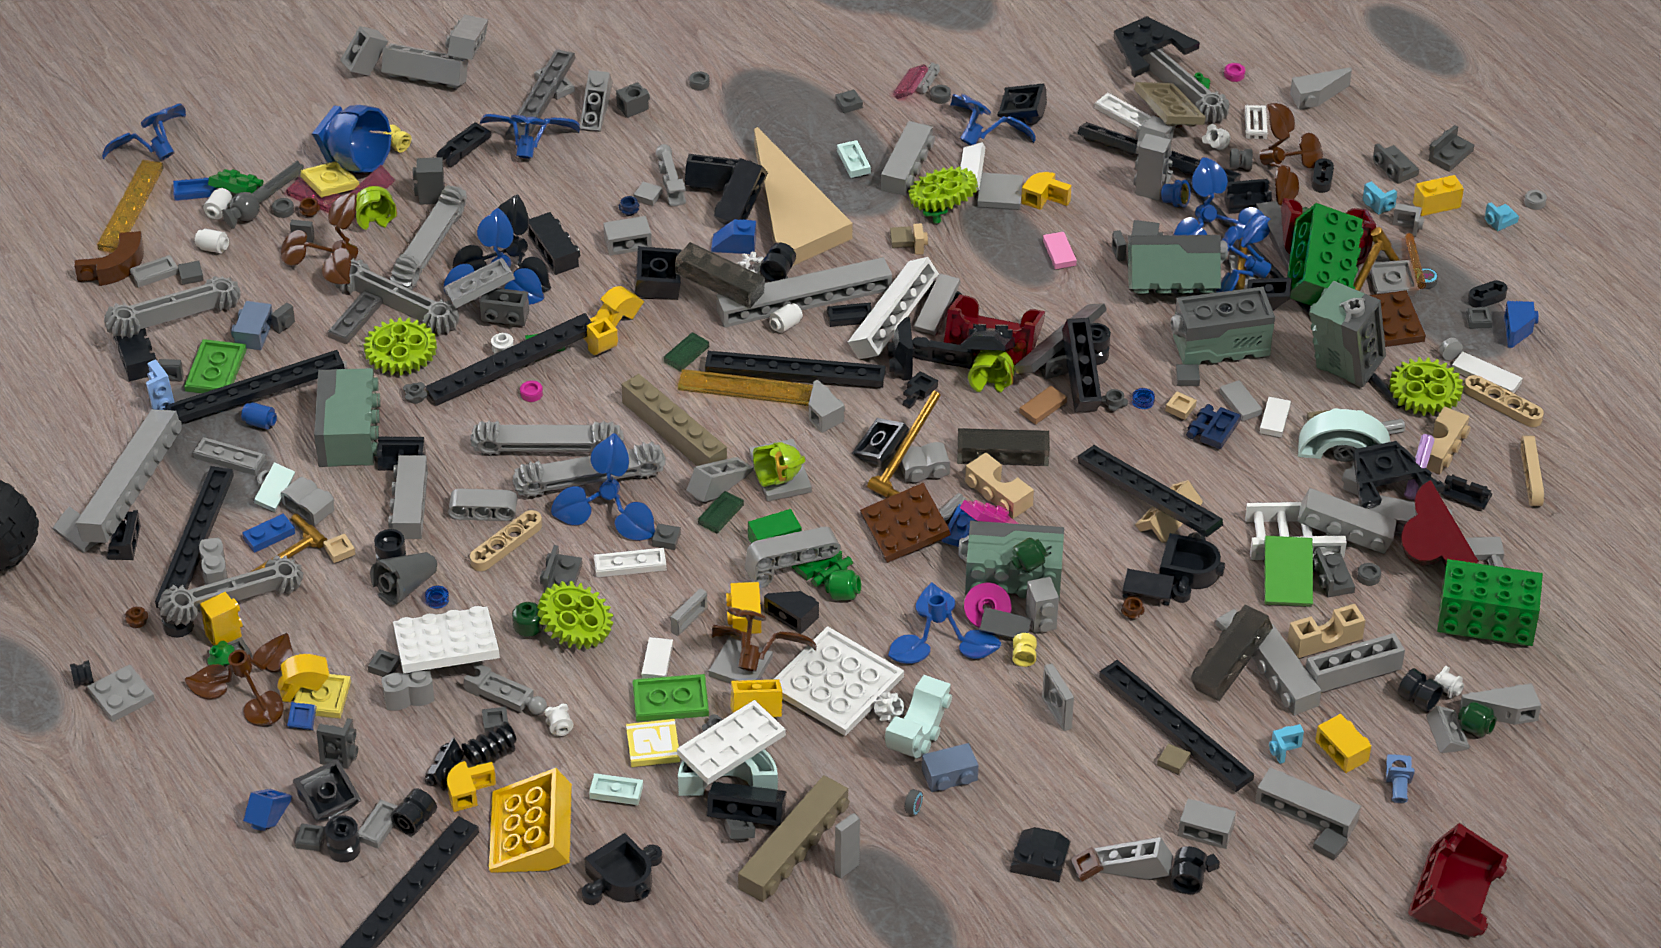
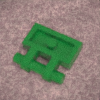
(235, 181)
(818, 568)

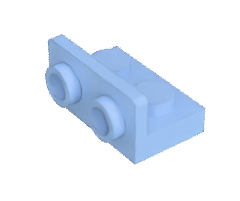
(158, 387)

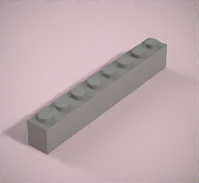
(810, 291)
(128, 476)

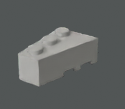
(1152, 166)

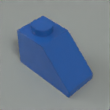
(735, 237)
(1519, 321)
(266, 808)

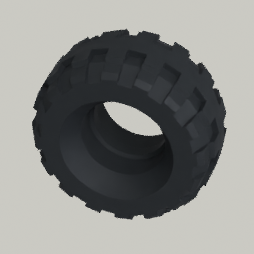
(17, 526)

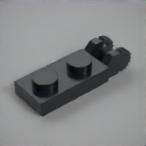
(463, 143)
(942, 353)

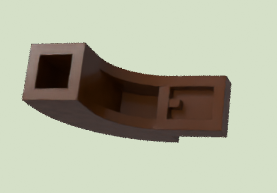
(115, 265)

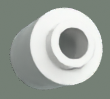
(219, 200)
(212, 240)
(785, 317)

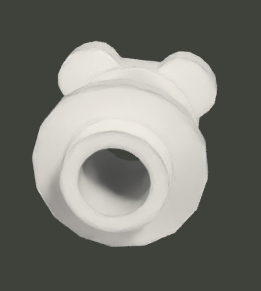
(1216, 137)
(501, 342)
(1452, 685)
(559, 720)

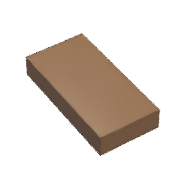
(1043, 405)

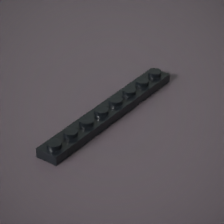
(1128, 145)
(508, 360)
(795, 368)
(255, 387)
(1150, 491)
(197, 529)
(1176, 726)
(413, 885)

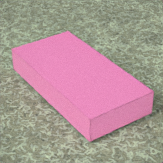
(1059, 250)

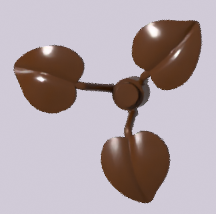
(1282, 123)
(337, 267)
(750, 653)
(212, 679)

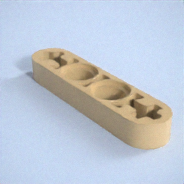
(1526, 413)
(1532, 471)
(502, 537)

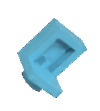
(1377, 199)
(1284, 740)

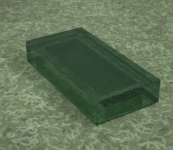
(686, 351)
(721, 512)

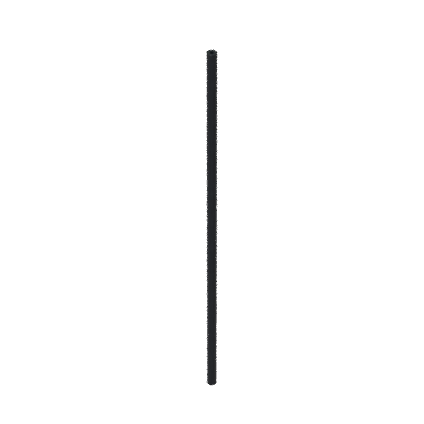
(1274, 272)

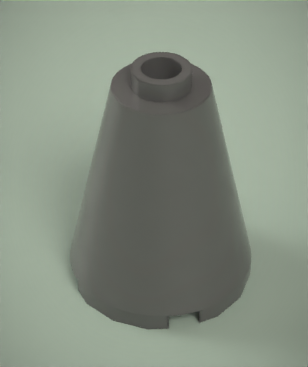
(401, 575)

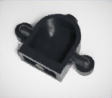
(1191, 563)
(620, 871)

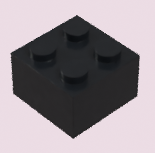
(656, 273)

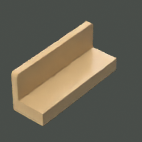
(1162, 523)

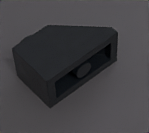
(1277, 289)
(792, 609)

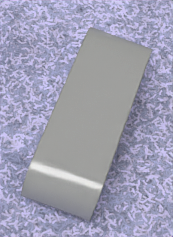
(482, 504)

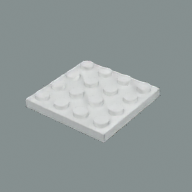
(445, 639)
(837, 680)

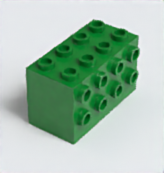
(1323, 252)
(1490, 602)

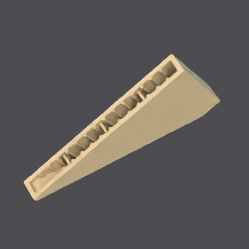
(796, 207)

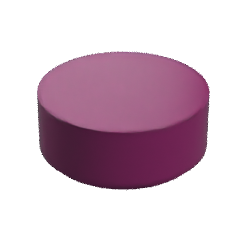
(1234, 72)
(531, 391)

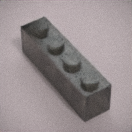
(720, 275)
(1004, 445)
(1231, 652)

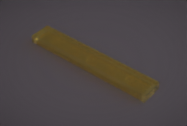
(130, 204)
(745, 387)

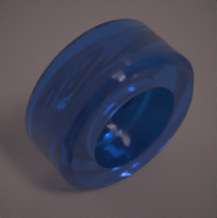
(1143, 398)
(437, 597)

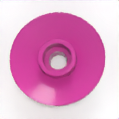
(982, 595)

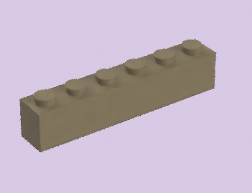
(671, 422)
(793, 839)

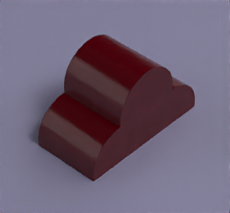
(1433, 532)

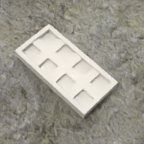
(731, 742)

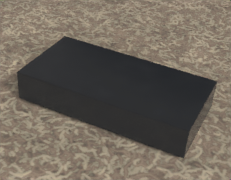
(848, 314)

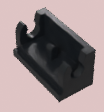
(1246, 194)
(392, 447)
(125, 538)
(1148, 585)

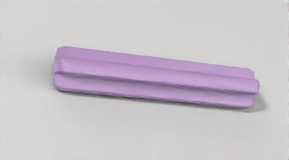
(1422, 458)

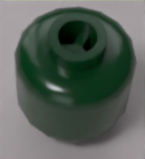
(1028, 555)
(526, 620)
(1477, 719)

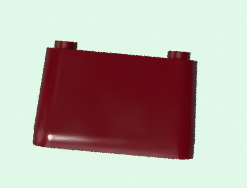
(1292, 209)
(965, 313)
(1457, 882)

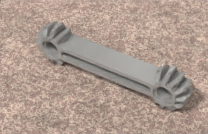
(1211, 105)
(429, 237)
(438, 316)
(128, 320)
(493, 438)
(538, 477)
(278, 575)

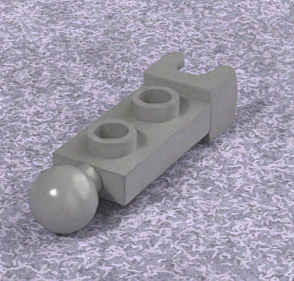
(674, 186)
(503, 690)

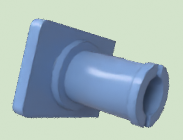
(1399, 776)

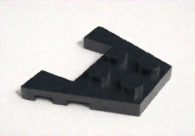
(1146, 37)
(1386, 465)

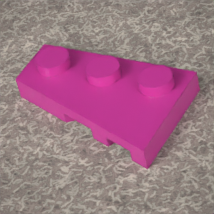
(986, 512)

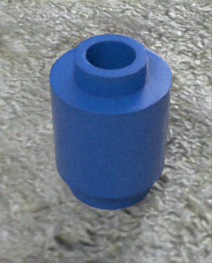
(259, 415)

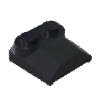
(1024, 102)
(989, 338)
(902, 351)
(880, 441)
(327, 791)
(1040, 854)

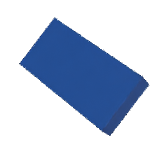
(192, 189)

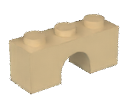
(1448, 432)
(985, 477)
(1343, 628)

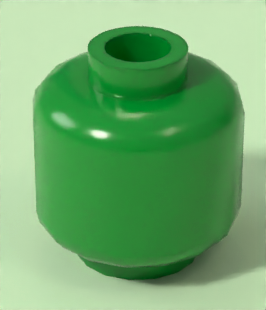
(843, 585)

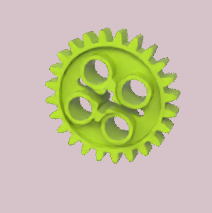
(943, 189)
(400, 346)
(1426, 386)
(575, 615)

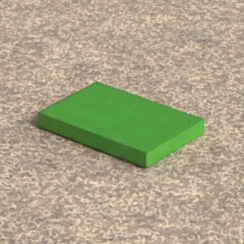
(215, 365)
(1288, 571)
(670, 697)

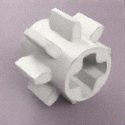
(745, 262)
(888, 706)

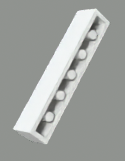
(893, 308)

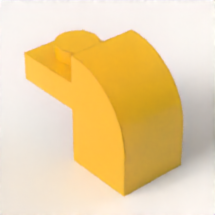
(1044, 187)
(619, 302)
(601, 335)
(302, 671)
(465, 781)

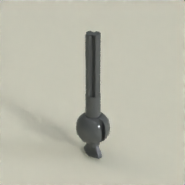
(246, 205)

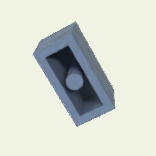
(253, 325)
(950, 767)

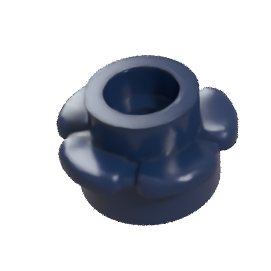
(629, 205)

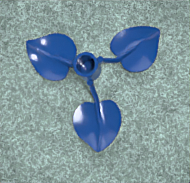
(974, 130)
(160, 143)
(525, 144)
(1206, 181)
(498, 232)
(1255, 264)
(573, 507)
(937, 606)

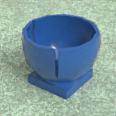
(347, 137)

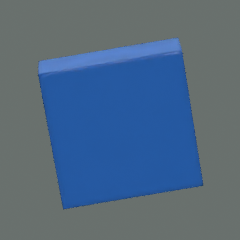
(301, 716)

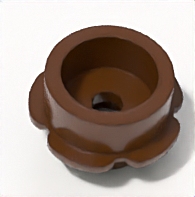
(309, 207)
(1132, 608)
(136, 617)

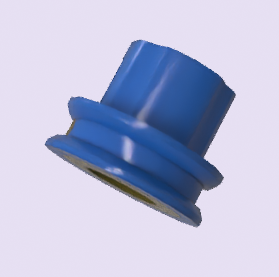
(1176, 193)

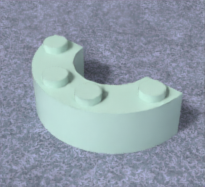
(1340, 428)
(922, 721)
(756, 771)

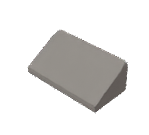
(68, 529)
(1447, 730)

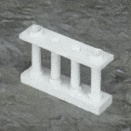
(1283, 513)

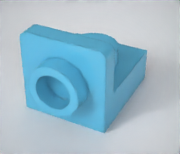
(1500, 216)

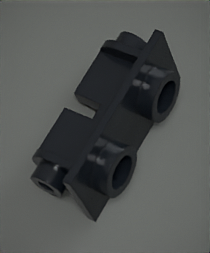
(1470, 494)
(446, 759)

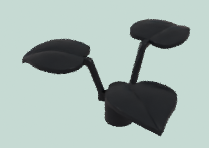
(518, 217)

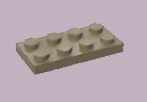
(1170, 104)

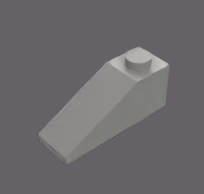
(1319, 87)
(714, 478)
(1137, 859)

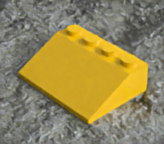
(531, 824)

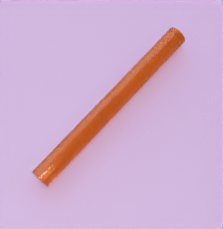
(1412, 249)

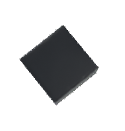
(1212, 863)

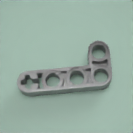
(788, 550)

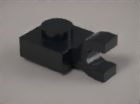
(919, 385)

